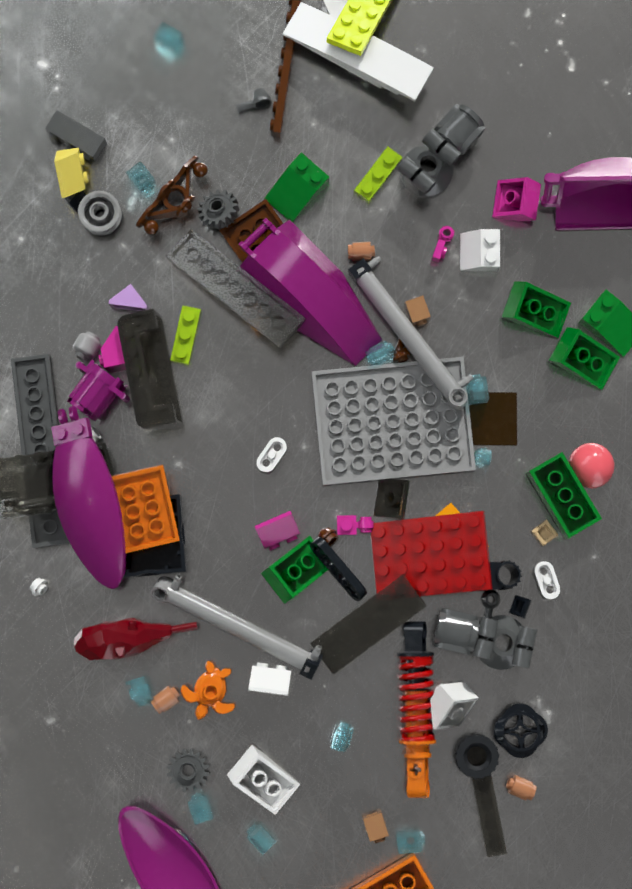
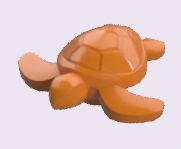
(209, 691)

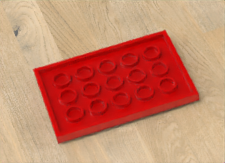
(433, 553)

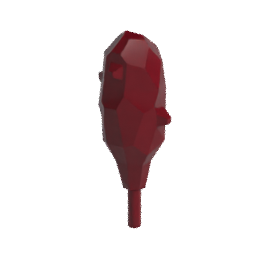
(124, 638)

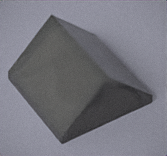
(391, 498)

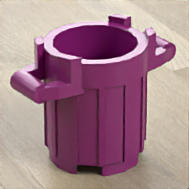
(96, 390)

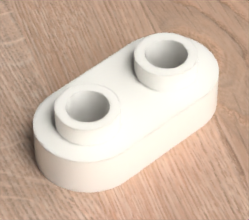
(271, 455)
(546, 580)

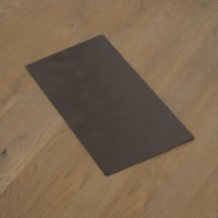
(495, 421)

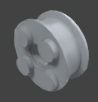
(91, 204)

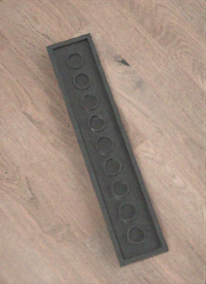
(35, 418)

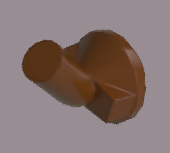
(401, 354)

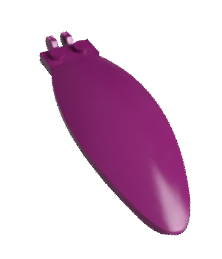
(87, 500)
(160, 854)

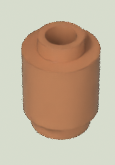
(361, 250)
(165, 699)
(521, 788)

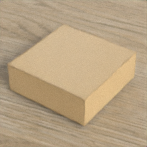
(544, 533)

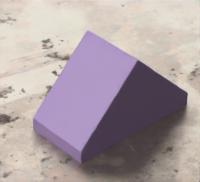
(128, 299)

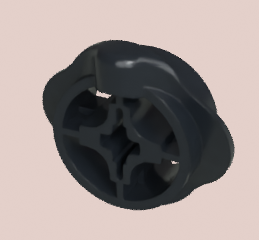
(520, 751)

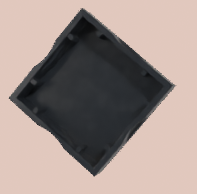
(164, 558)

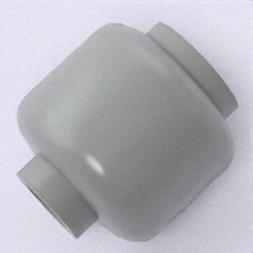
(86, 346)

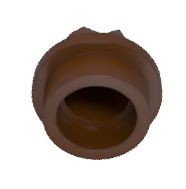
(329, 535)

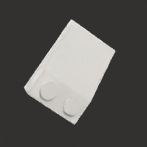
(263, 780)

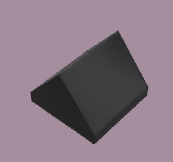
(75, 199)
(520, 606)

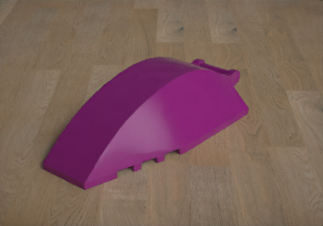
(592, 195)
(313, 287)

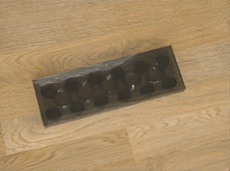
(369, 624)

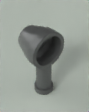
(260, 101)
(489, 606)

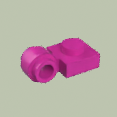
(440, 250)
(347, 525)

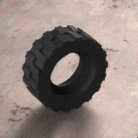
(491, 759)

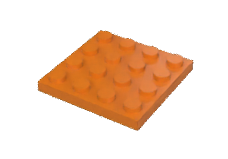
(145, 508)

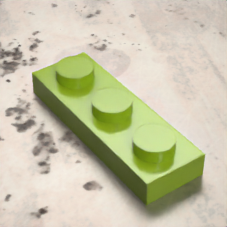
(378, 174)
(185, 335)

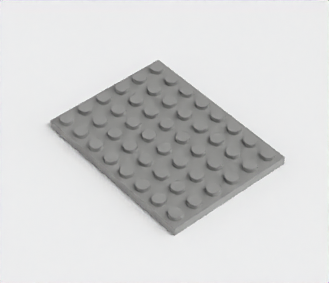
(389, 423)

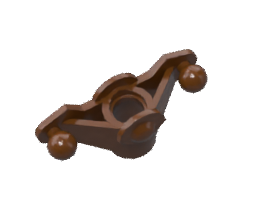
(168, 191)

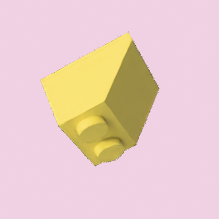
(70, 171)

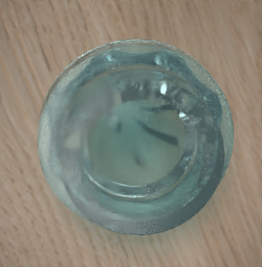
(483, 456)

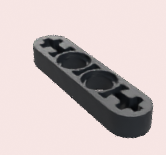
(338, 568)

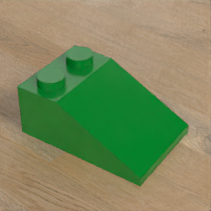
(297, 187)
(536, 309)
(610, 322)
(584, 357)
(294, 571)

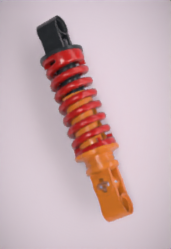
(418, 729)

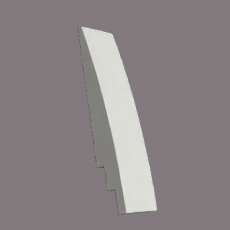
(379, 63)

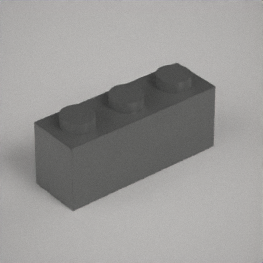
(75, 135)

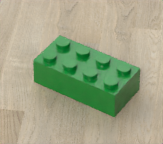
(564, 495)

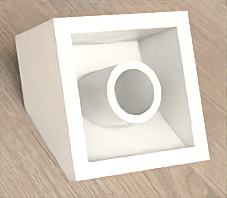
(480, 250)
(270, 679)
(451, 704)

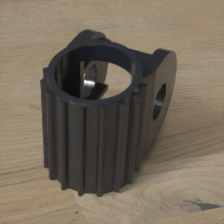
(496, 582)

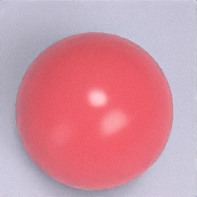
(592, 465)

